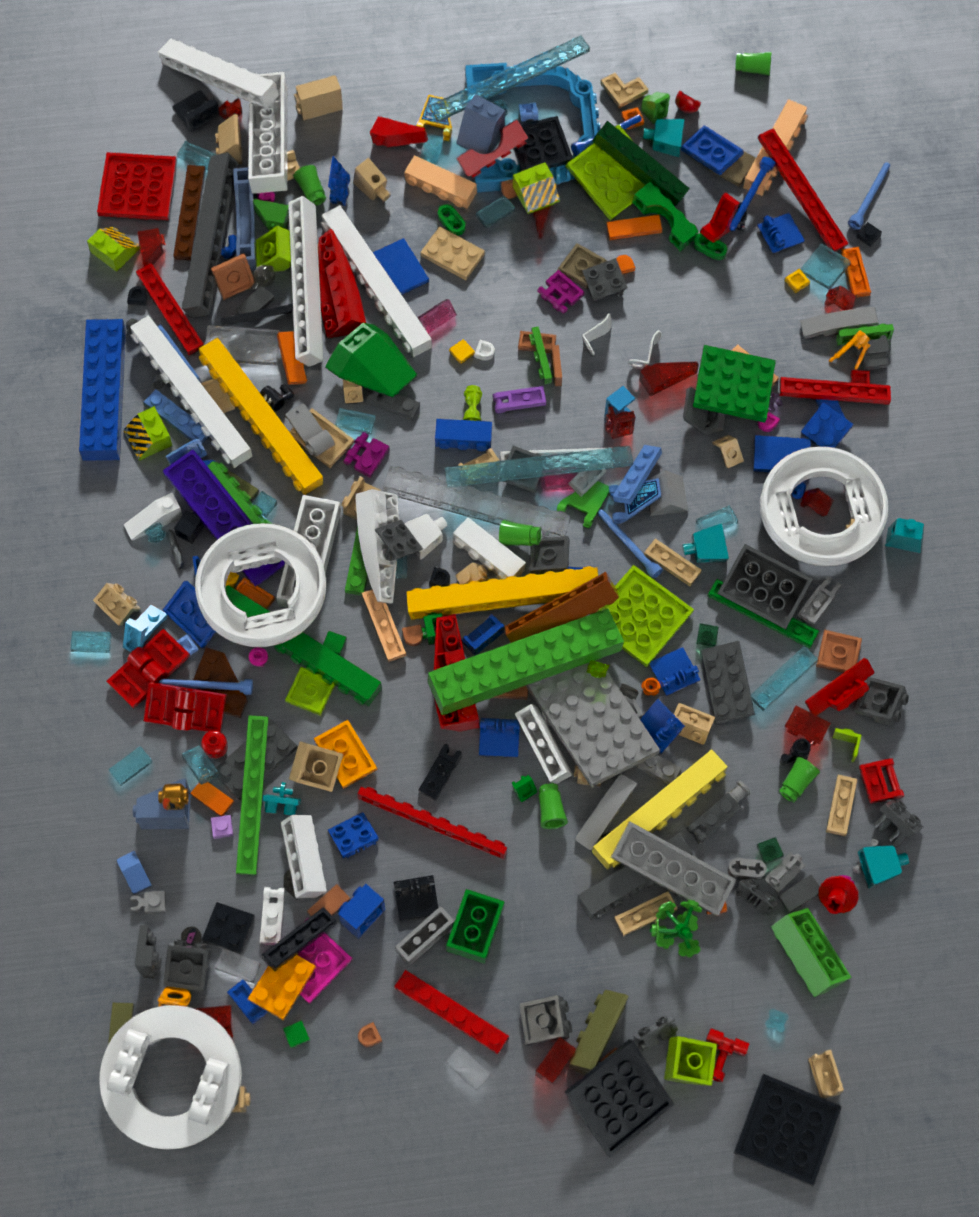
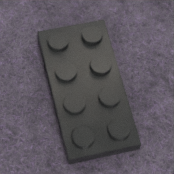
(728, 682)
(278, 748)

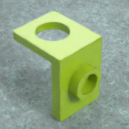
(849, 736)

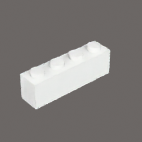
(488, 550)
(543, 744)
(303, 856)

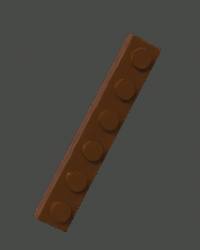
(189, 212)

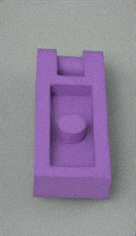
(519, 399)

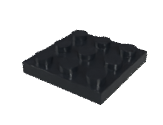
(544, 144)

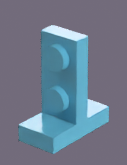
(140, 630)

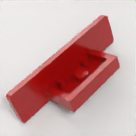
(843, 689)

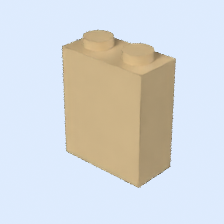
(318, 98)

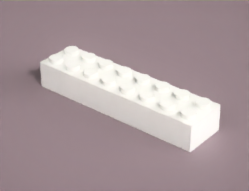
(269, 141)

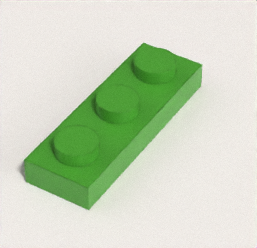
(872, 332)
(540, 355)

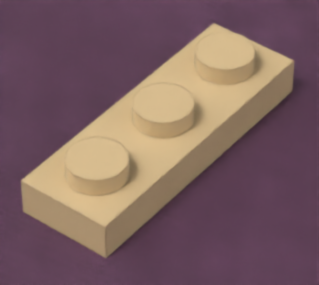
(672, 562)
(841, 805)
(642, 914)

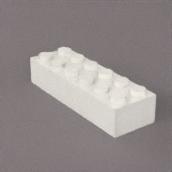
(318, 524)

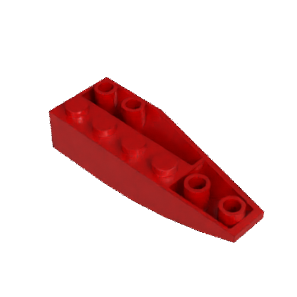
(339, 293)
(449, 651)

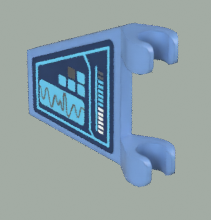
(647, 495)

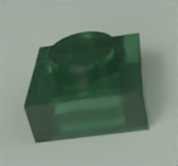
(707, 635)
(770, 850)

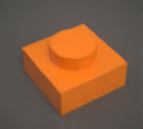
(631, 113)

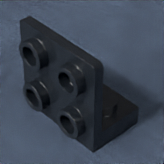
(196, 110)

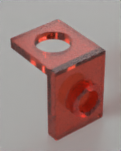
(231, 108)

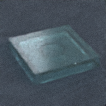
(825, 266)

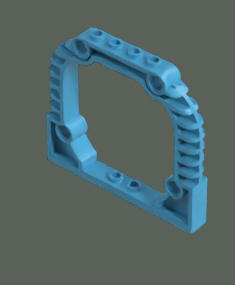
(580, 95)

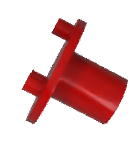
(838, 894)

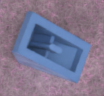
(133, 872)

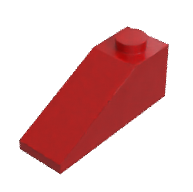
(395, 133)

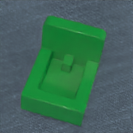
(428, 630)

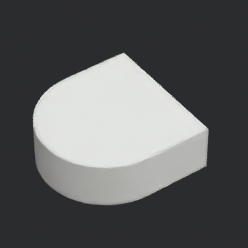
(484, 351)

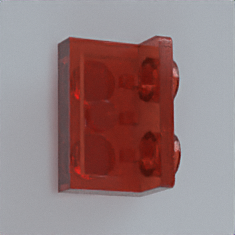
(807, 725)

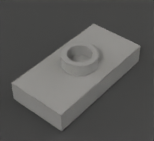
(585, 480)

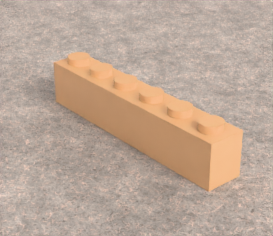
(787, 128)

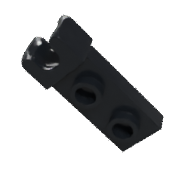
(440, 773)

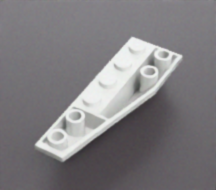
(374, 511)

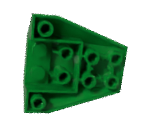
(371, 361)

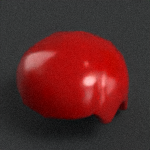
(686, 103)

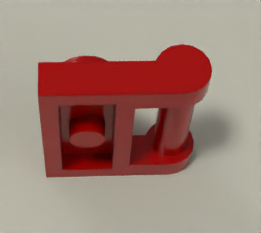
(875, 782)

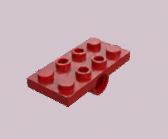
(147, 664)
(184, 707)

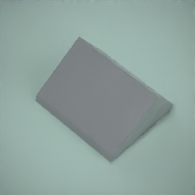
(672, 493)

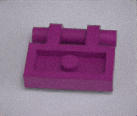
(564, 287)
(370, 459)

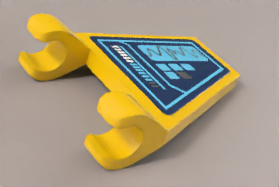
(428, 118)

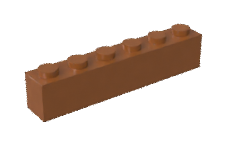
(568, 607)

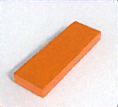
(634, 227)
(856, 272)
(293, 368)

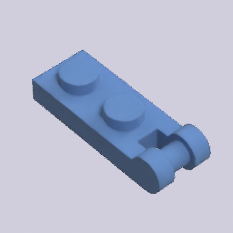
(528, 112)

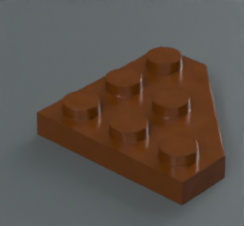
(216, 668)

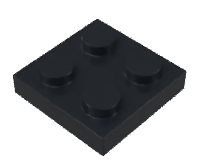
(228, 928)

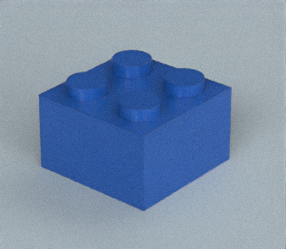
(361, 910)

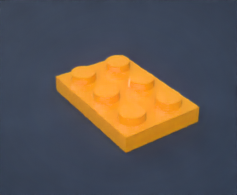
(355, 761)
(280, 989)

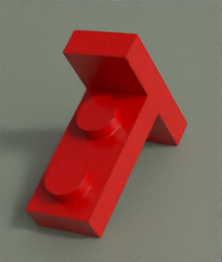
(721, 218)

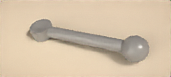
(856, 869)

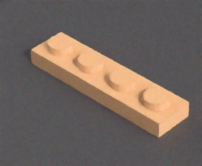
(384, 627)

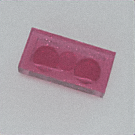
(437, 315)
(557, 482)

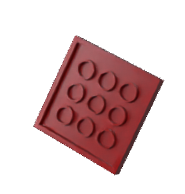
(137, 186)

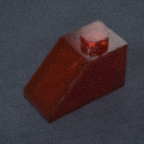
(151, 245)

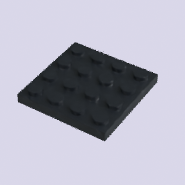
(619, 1097)
(787, 1130)

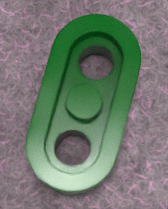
(452, 221)
(710, 248)

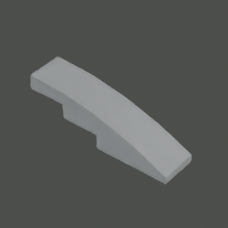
(833, 322)
(606, 811)

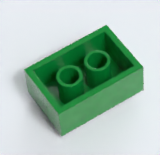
(475, 926)

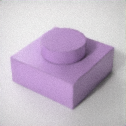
(222, 826)

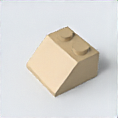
(230, 138)
(315, 766)

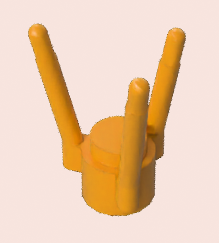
(859, 340)

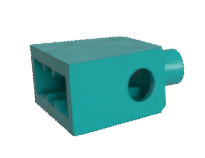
(666, 136)
(905, 535)
(708, 545)
(881, 864)

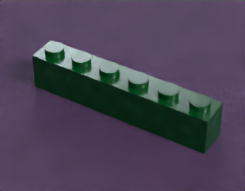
(639, 162)

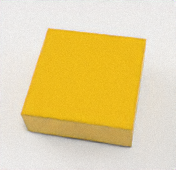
(797, 280)
(462, 351)

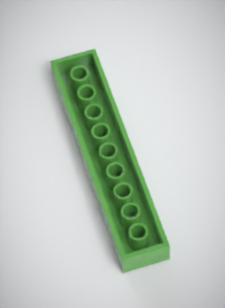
(525, 661)

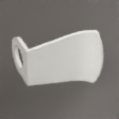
(596, 332)
(656, 337)

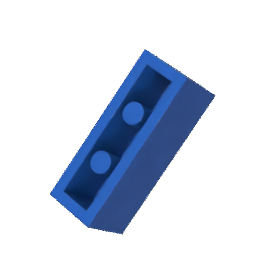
(463, 434)

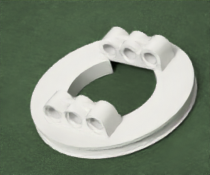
(862, 490)
(251, 548)
(215, 1093)

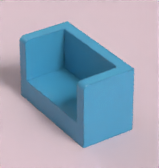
(619, 401)

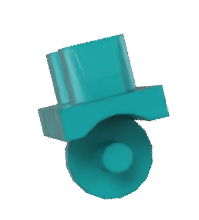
(272, 801)

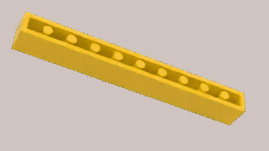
(260, 416)
(496, 593)

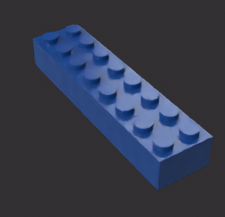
(102, 390)

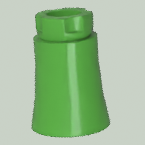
(754, 63)
(310, 184)
(519, 534)
(798, 779)
(551, 807)

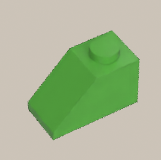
(655, 106)
(272, 213)

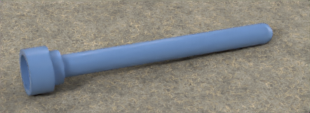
(856, 220)
(653, 570)
(244, 686)

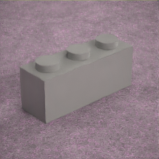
(424, 936)

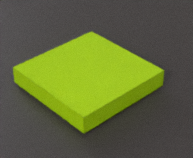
(309, 692)

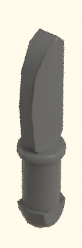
(170, 534)

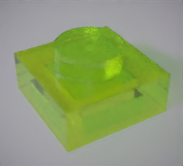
(597, 669)

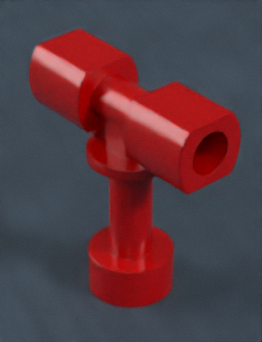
(725, 1047)

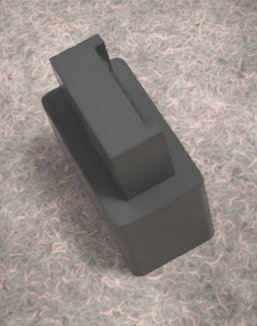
(876, 354)

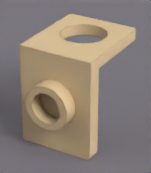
(730, 450)
(243, 1100)

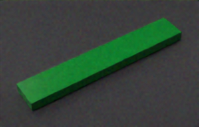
(795, 630)

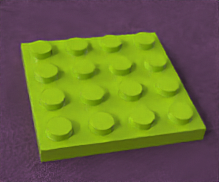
(605, 179)
(646, 615)

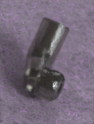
(288, 884)

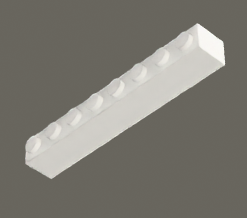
(218, 73)

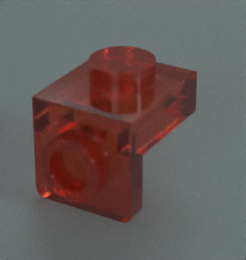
(840, 297)
(817, 501)

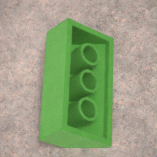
(810, 952)

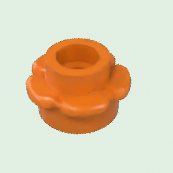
(651, 682)

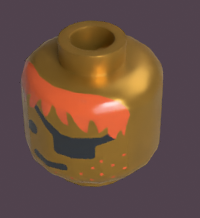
(173, 796)

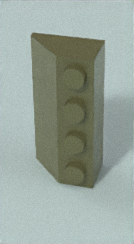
(598, 1032)

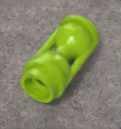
(472, 397)

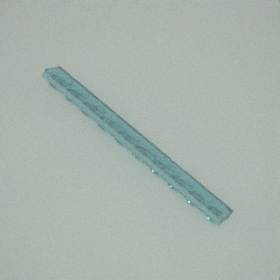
(511, 77)
(538, 466)

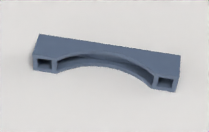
(245, 217)

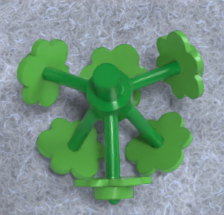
(686, 923)

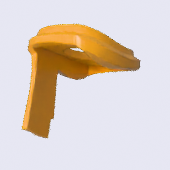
(164, 999)

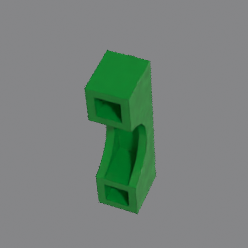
(651, 200)

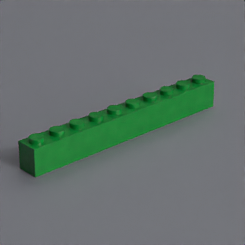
(317, 657)

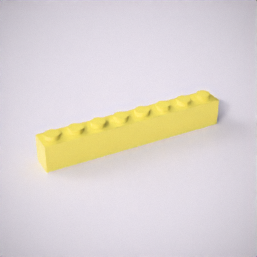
(666, 803)

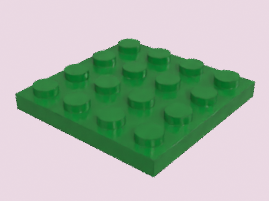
(734, 383)

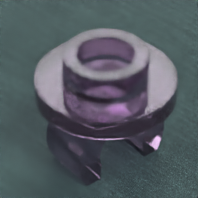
(774, 398)

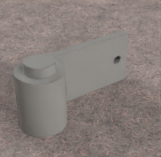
(310, 431)

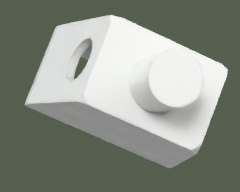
(427, 533)

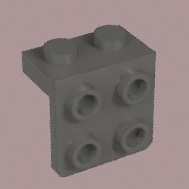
(703, 420)

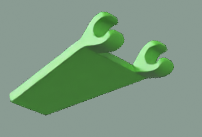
(589, 503)

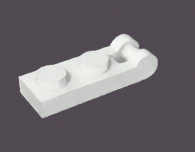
(272, 916)

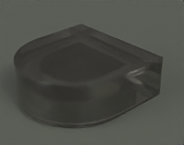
(628, 691)

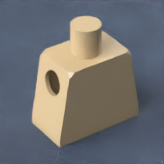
(371, 181)

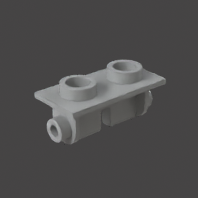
(785, 871)

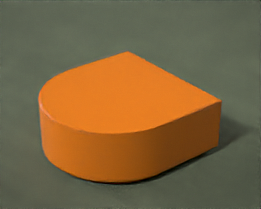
(625, 263)

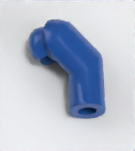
(231, 249)
(799, 491)

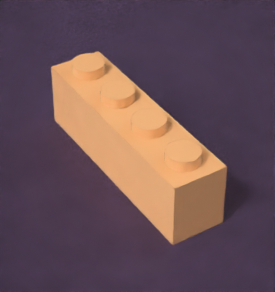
(440, 182)

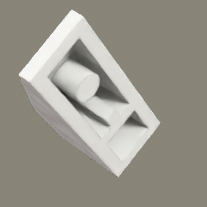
(163, 511)

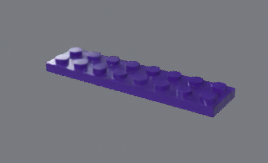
(213, 505)

